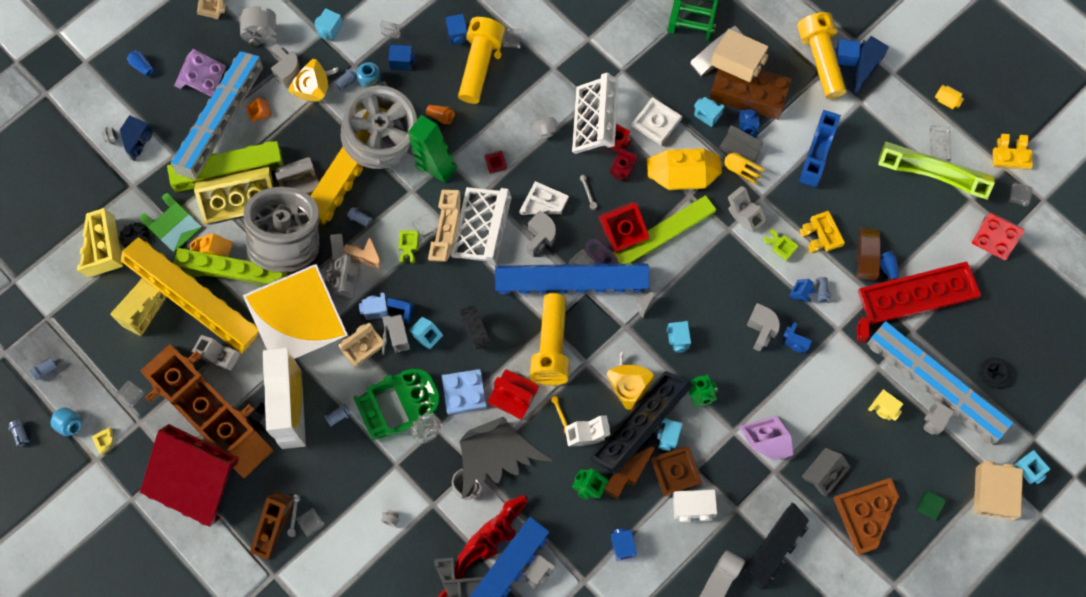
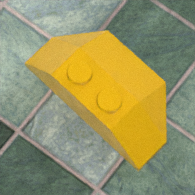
(684, 168)

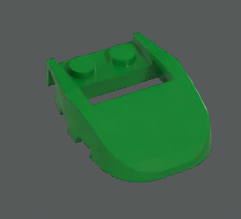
(416, 396)

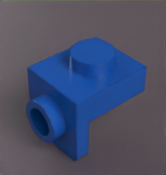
(749, 122)
(796, 342)

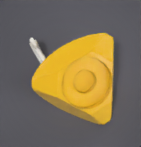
(311, 82)
(629, 382)

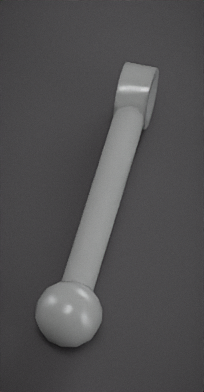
(593, 205)
(291, 532)

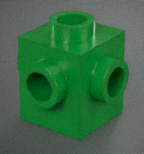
(703, 391)
(589, 483)

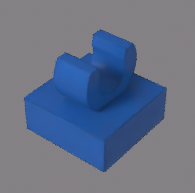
(802, 289)

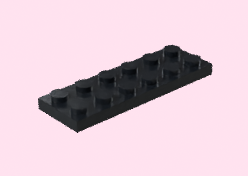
(641, 422)

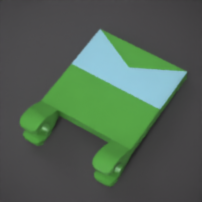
(173, 226)

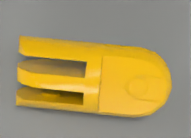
(738, 165)

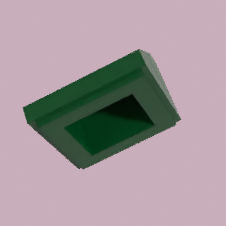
(931, 505)

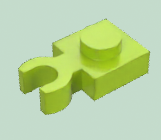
(408, 243)
(782, 246)

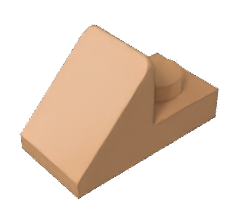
(367, 256)

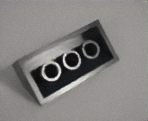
(775, 547)

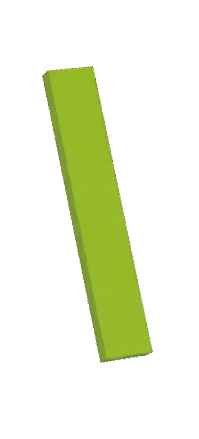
(668, 230)

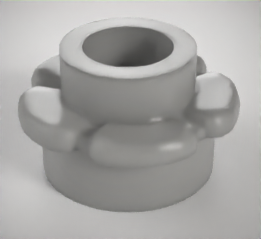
(110, 135)
(390, 518)

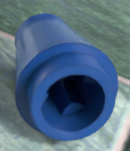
(139, 62)
(889, 265)

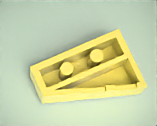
(100, 245)
(139, 307)

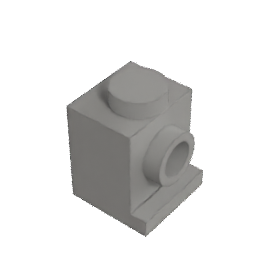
(937, 418)
(538, 572)

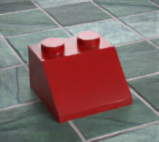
(624, 226)

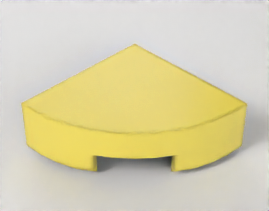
(103, 440)

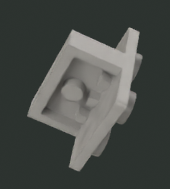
(298, 176)
(342, 277)

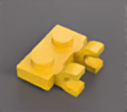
(1012, 158)
(826, 230)

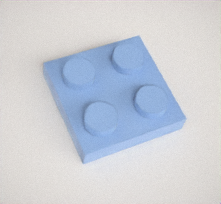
(463, 391)

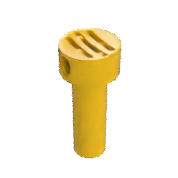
(817, 32)
(484, 36)
(549, 365)

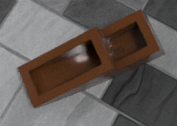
(868, 254)
(629, 473)

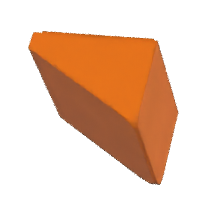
(258, 109)

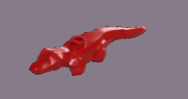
(489, 536)

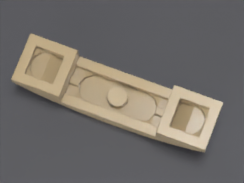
(447, 227)

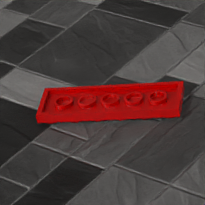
(918, 293)

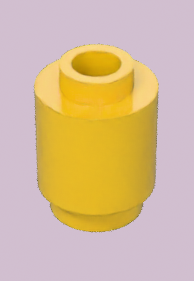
(949, 97)

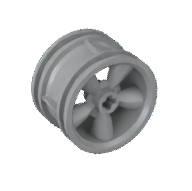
(371, 99)

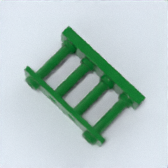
(676, 21)

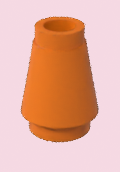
(440, 113)

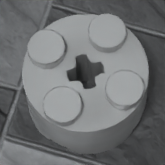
(258, 26)

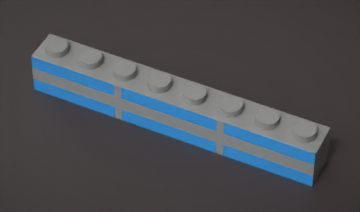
(217, 115)
(939, 383)

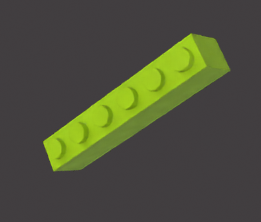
(231, 163)

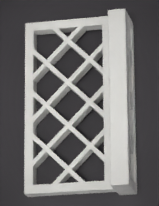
(605, 112)
(496, 229)

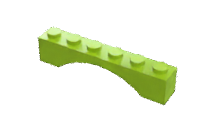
(964, 178)
(205, 264)

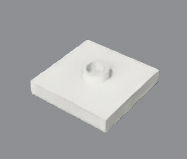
(656, 121)

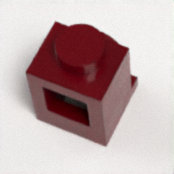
(624, 158)

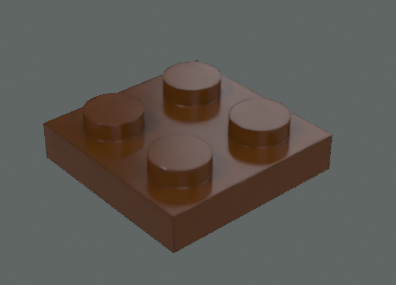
(676, 471)

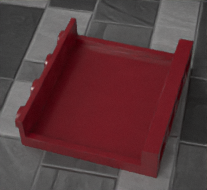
(187, 474)

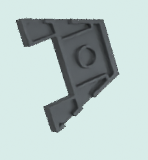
(453, 586)

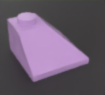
(769, 438)

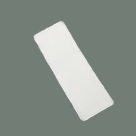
(337, 245)

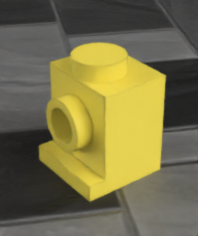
(886, 406)

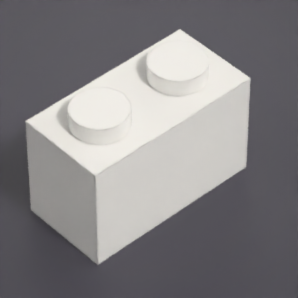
(694, 505)

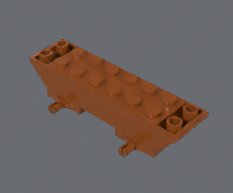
(205, 409)

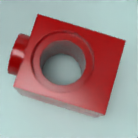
(625, 141)

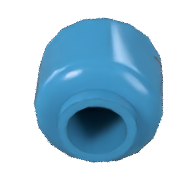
(368, 74)
(66, 421)

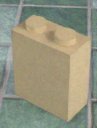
(739, 55)
(998, 490)

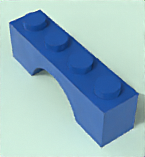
(819, 148)

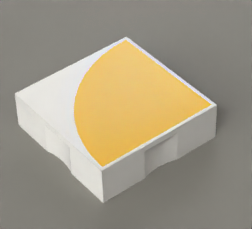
(296, 313)
(284, 398)

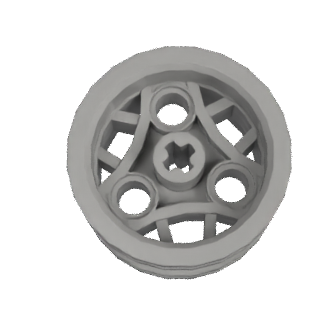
(281, 229)

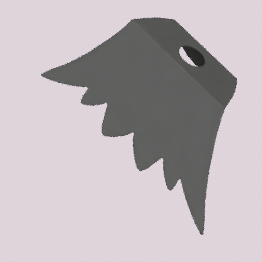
(491, 449)

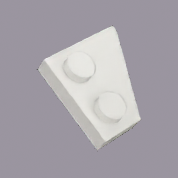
(543, 199)

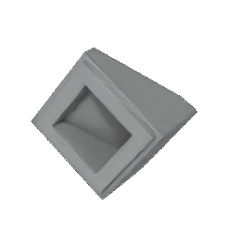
(644, 303)

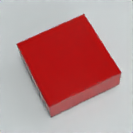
(863, 330)

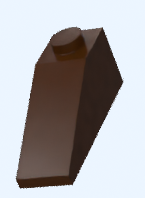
(271, 524)

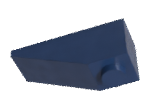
(870, 56)

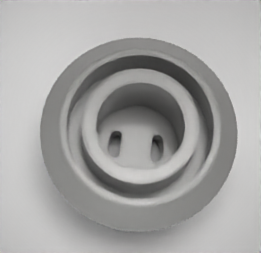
(545, 127)

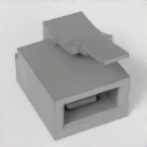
(397, 333)

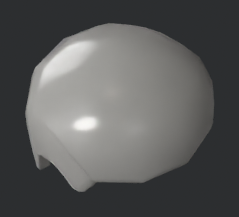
(457, 484)

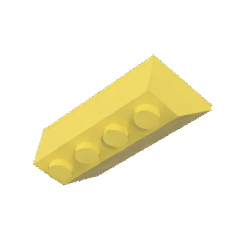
(227, 195)

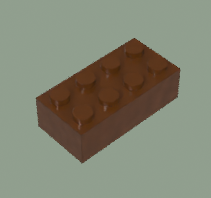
(763, 94)

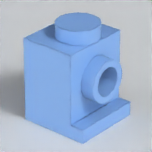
(374, 307)

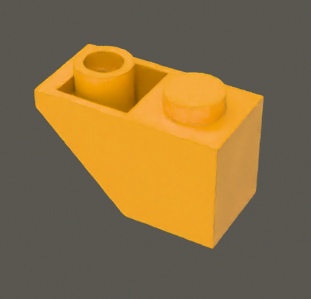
(212, 244)

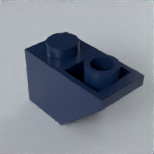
(134, 136)

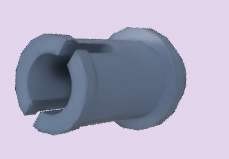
(346, 79)
(359, 217)
(822, 290)
(43, 368)
(338, 414)
(18, 432)

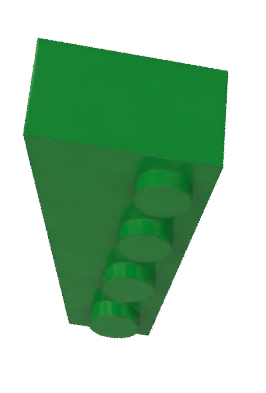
(430, 150)

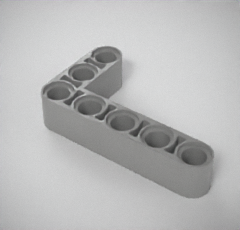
(723, 575)

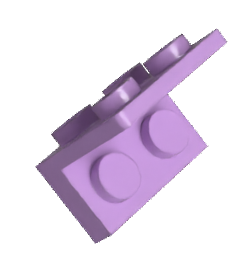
(200, 73)

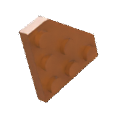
(867, 513)

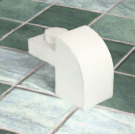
(587, 432)

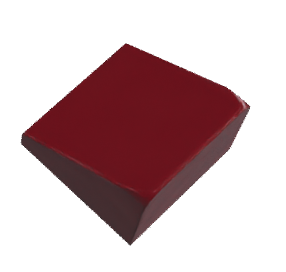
(495, 161)

